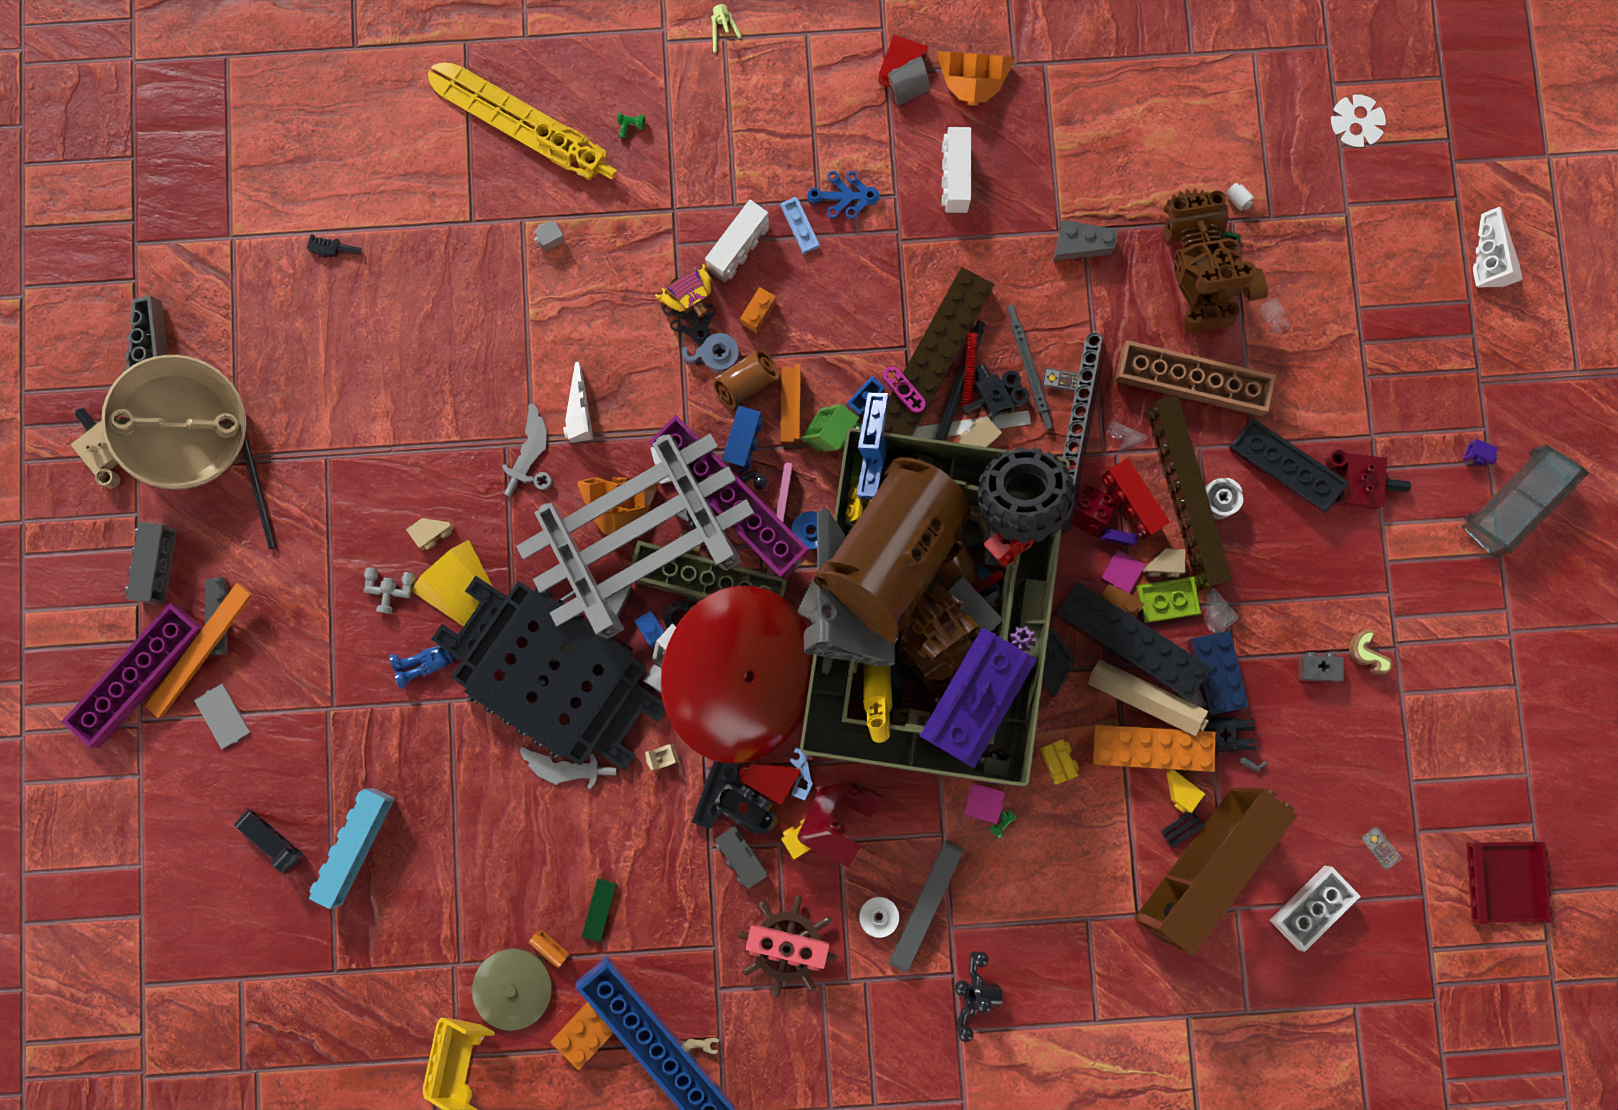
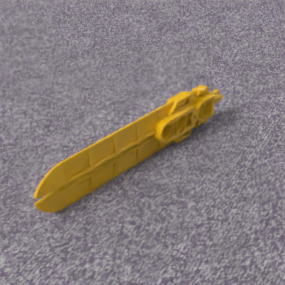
(562, 155)

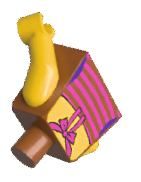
(688, 292)

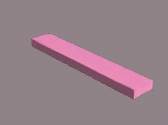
(783, 499)

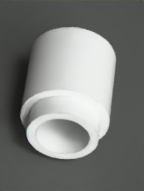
(1240, 196)

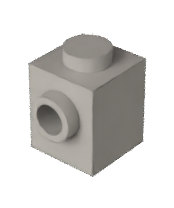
(548, 235)

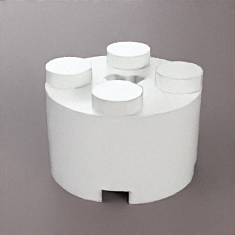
(1231, 500)

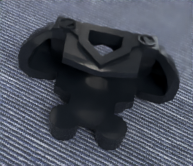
(757, 819)

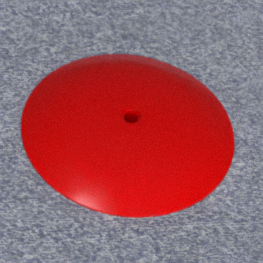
(706, 666)

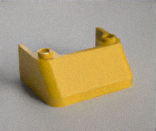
(449, 1063)

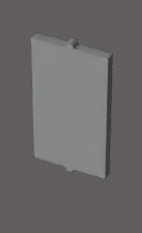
(222, 716)

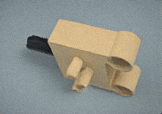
(94, 450)

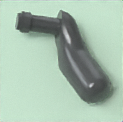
(1249, 763)

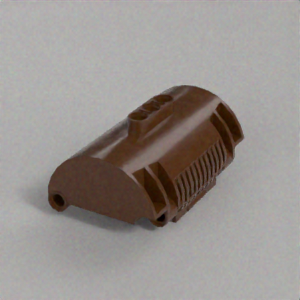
(896, 545)

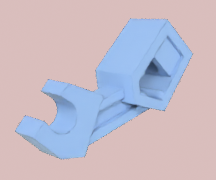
(801, 764)

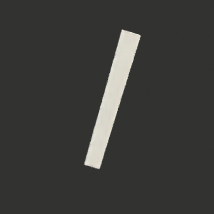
(959, 427)

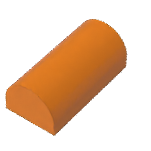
(549, 948)

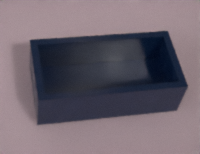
(1223, 685)

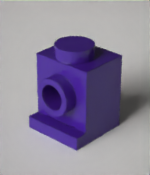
(1481, 452)

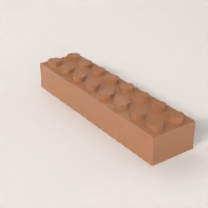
(1195, 378)

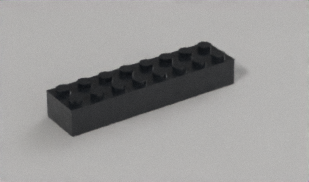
(1133, 642)

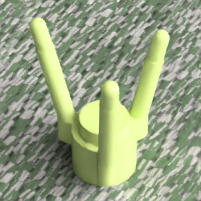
(722, 16)

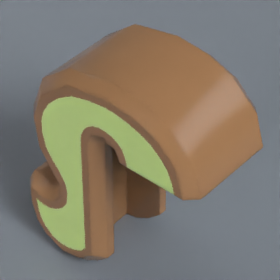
(1362, 655)

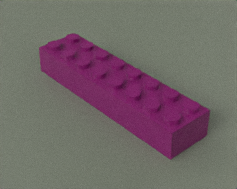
(132, 676)

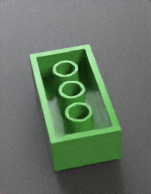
(829, 428)

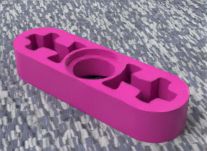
(917, 397)

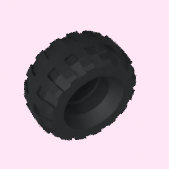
(1026, 518)

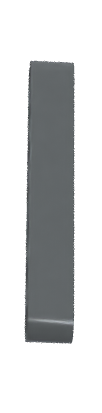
(926, 906)

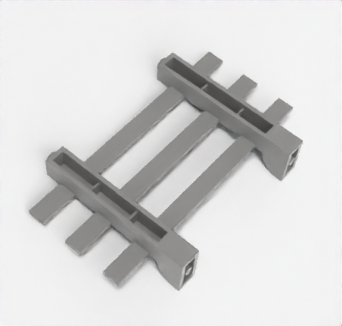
(691, 497)

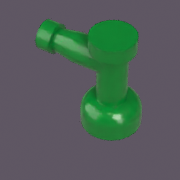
(626, 120)
(1006, 819)

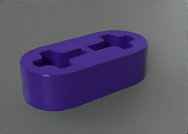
(1119, 537)

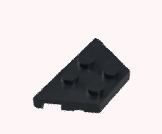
(1056, 664)

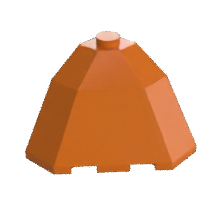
(974, 75)
(622, 514)

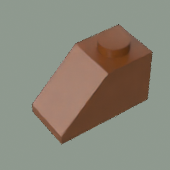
(1122, 600)

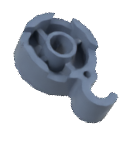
(710, 347)

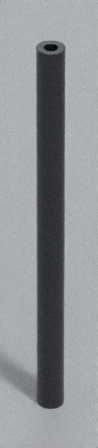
(258, 495)

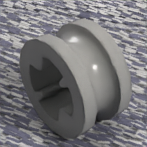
(544, 486)

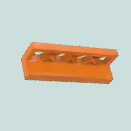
(790, 404)

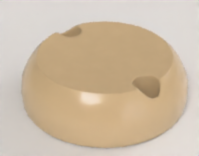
(173, 422)

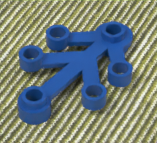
(845, 196)

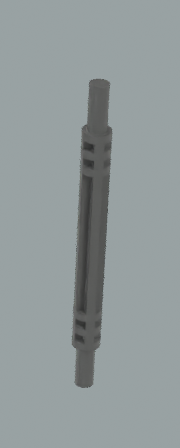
(1039, 396)

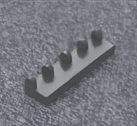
(214, 595)

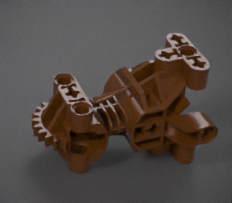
(1209, 267)
(936, 639)

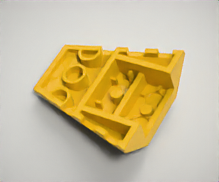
(447, 580)

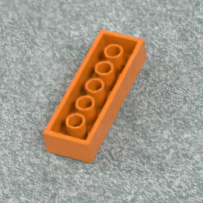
(1153, 748)

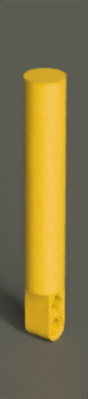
(878, 700)

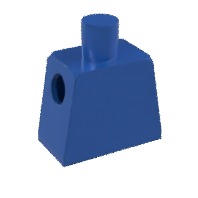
(650, 628)

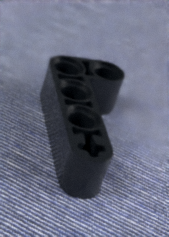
(269, 840)

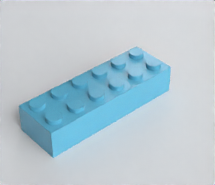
(351, 848)

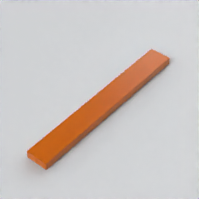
(199, 650)

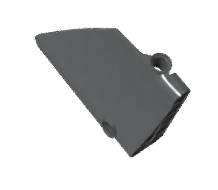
(839, 631)

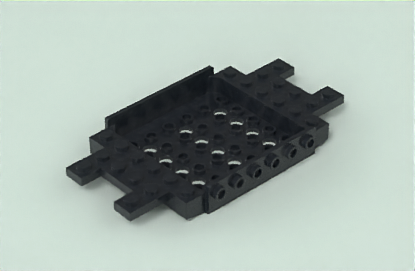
(605, 711)

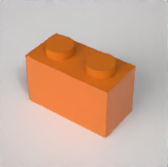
(758, 310)

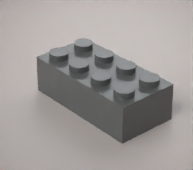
(151, 563)

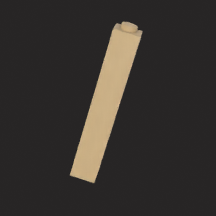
(1148, 698)

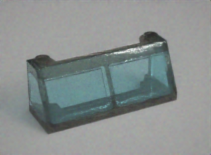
(1524, 501)

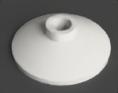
(881, 927)

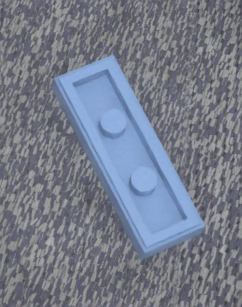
(799, 225)

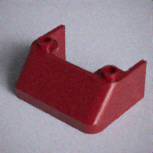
(826, 833)

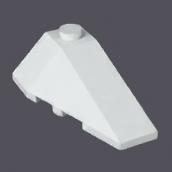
(1496, 256)
(577, 420)

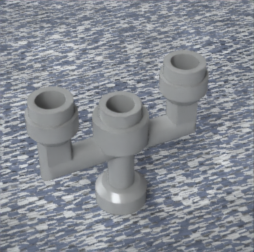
(387, 587)

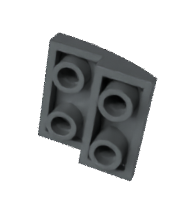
(909, 81)

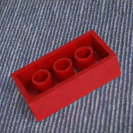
(1135, 499)

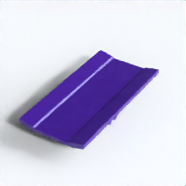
(978, 697)

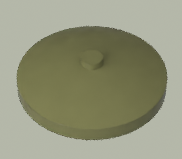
(512, 989)

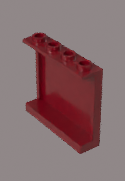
(1508, 882)

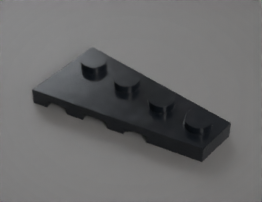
(719, 774)

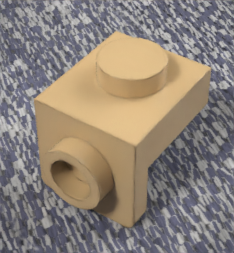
(662, 757)

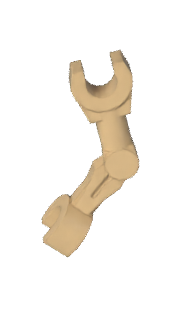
(705, 1045)

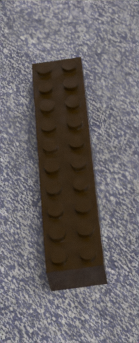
(938, 348)
(1188, 493)

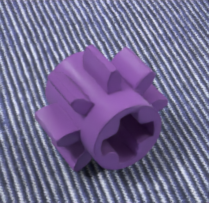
(1023, 633)

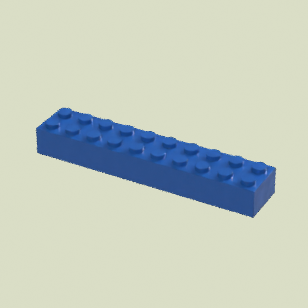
(650, 1039)

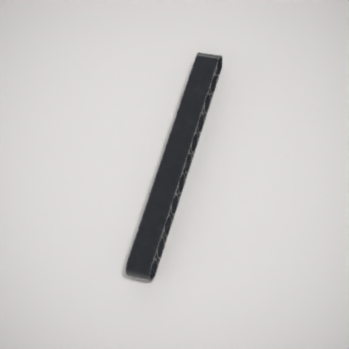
(1080, 405)

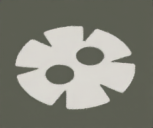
(1343, 122)

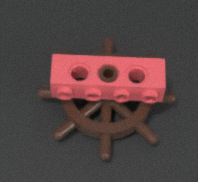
(787, 946)

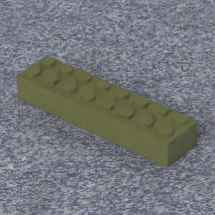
(700, 576)

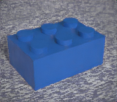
(743, 439)

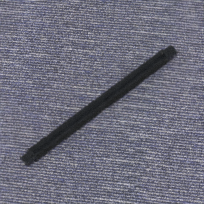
(957, 389)

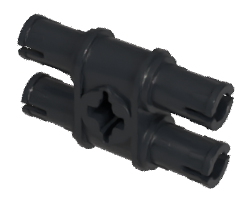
(1231, 726)

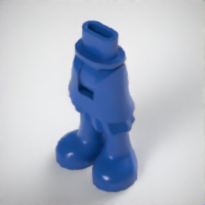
(431, 661)

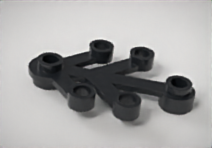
(693, 318)

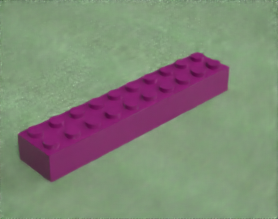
(762, 530)

